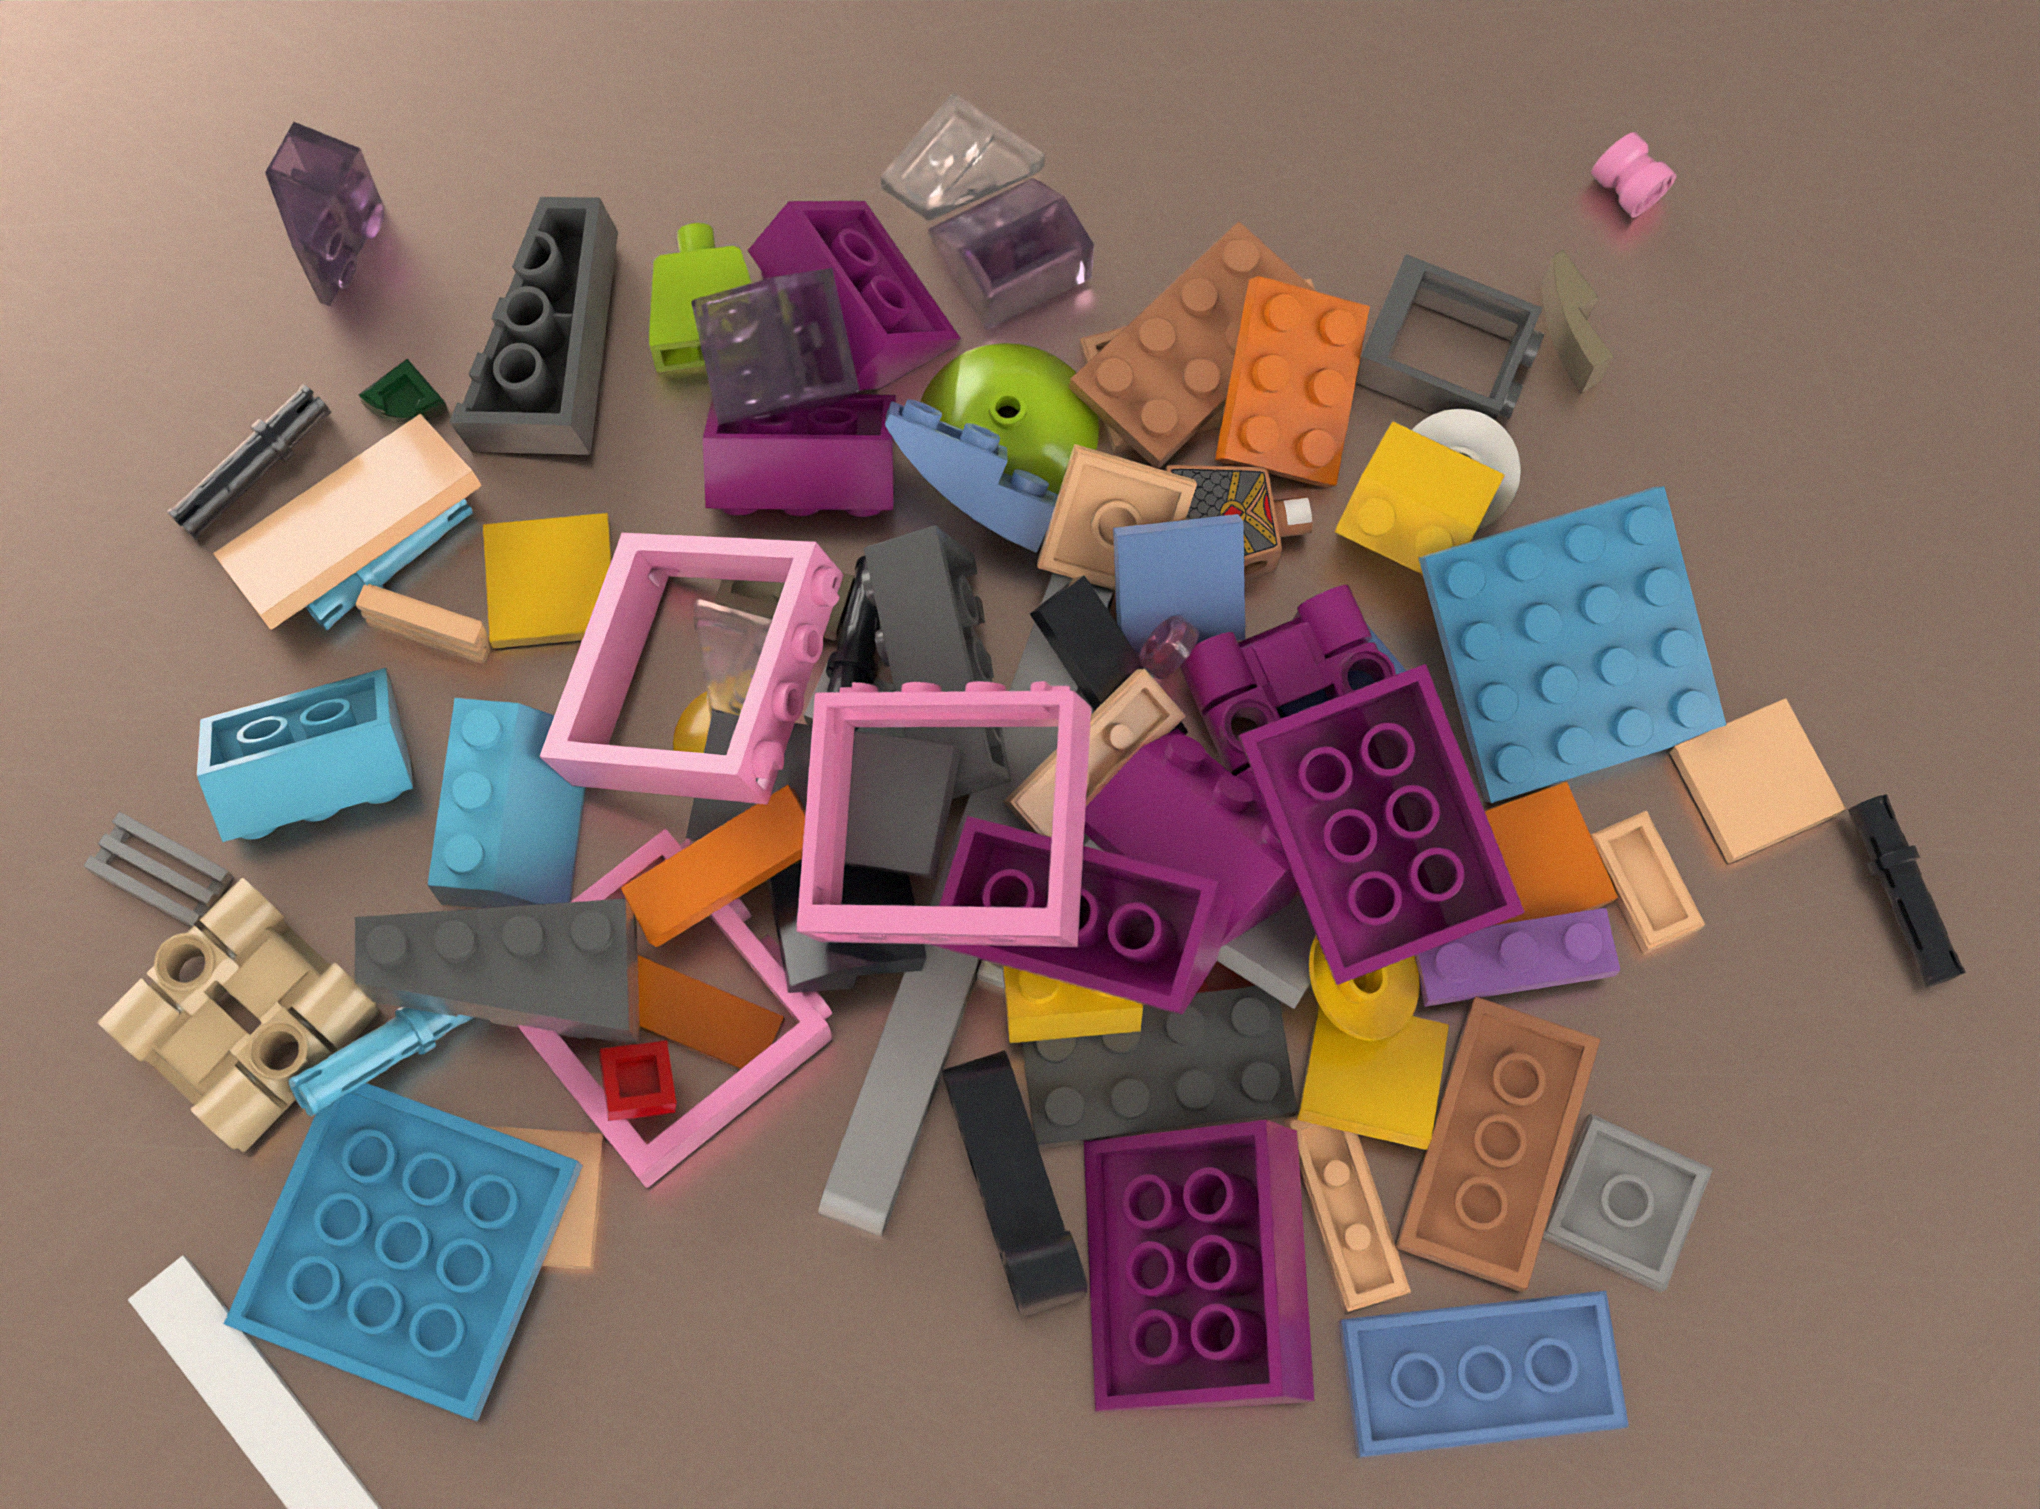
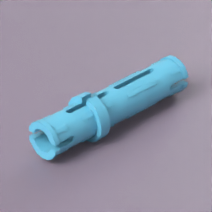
(343, 597)
(370, 1056)

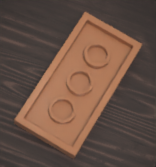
(1178, 355)
(1498, 1144)

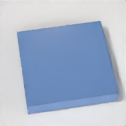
(1180, 570)

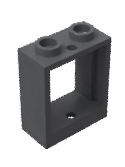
(1462, 300)

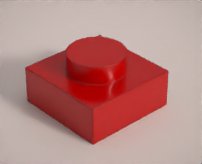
(637, 1080)

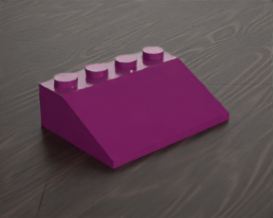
(1381, 824)
(1198, 1269)

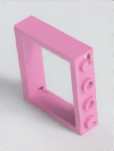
(614, 642)
(927, 706)
(699, 1124)

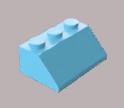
(303, 756)
(503, 813)

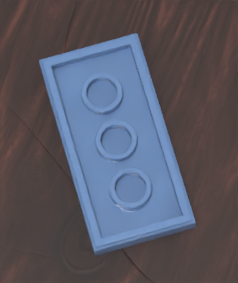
(1482, 1374)

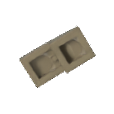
(1567, 307)

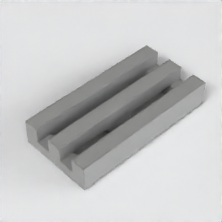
(113, 846)

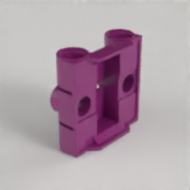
(1280, 667)

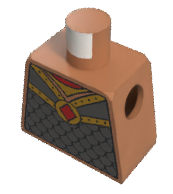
(1248, 494)

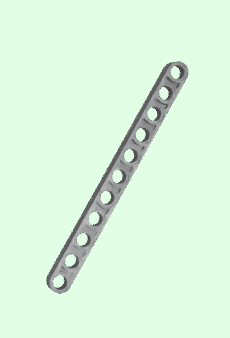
(933, 1000)

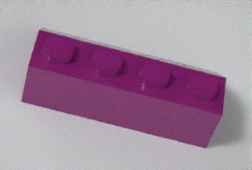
(1141, 925)

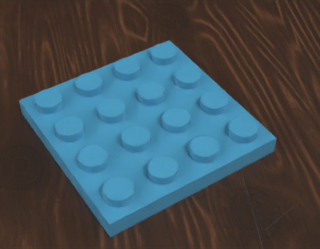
(1573, 643)
(405, 1247)

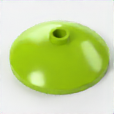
(1033, 383)

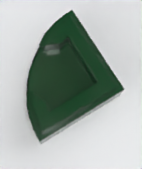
(403, 395)

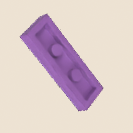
(1519, 958)

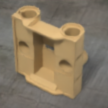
(207, 1051)

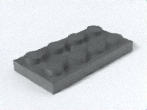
(1178, 1073)

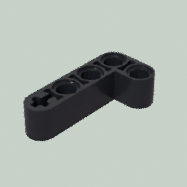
(1014, 1185)

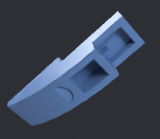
(969, 473)

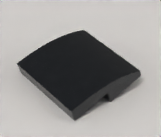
(835, 965)

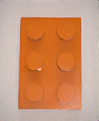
(1292, 382)

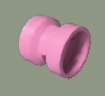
(1633, 174)

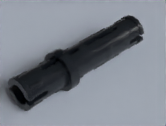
(249, 461)
(857, 644)
(1901, 878)

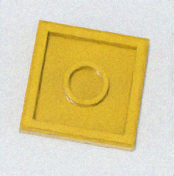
(544, 577)
(1375, 1085)

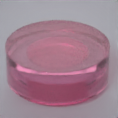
(1168, 646)

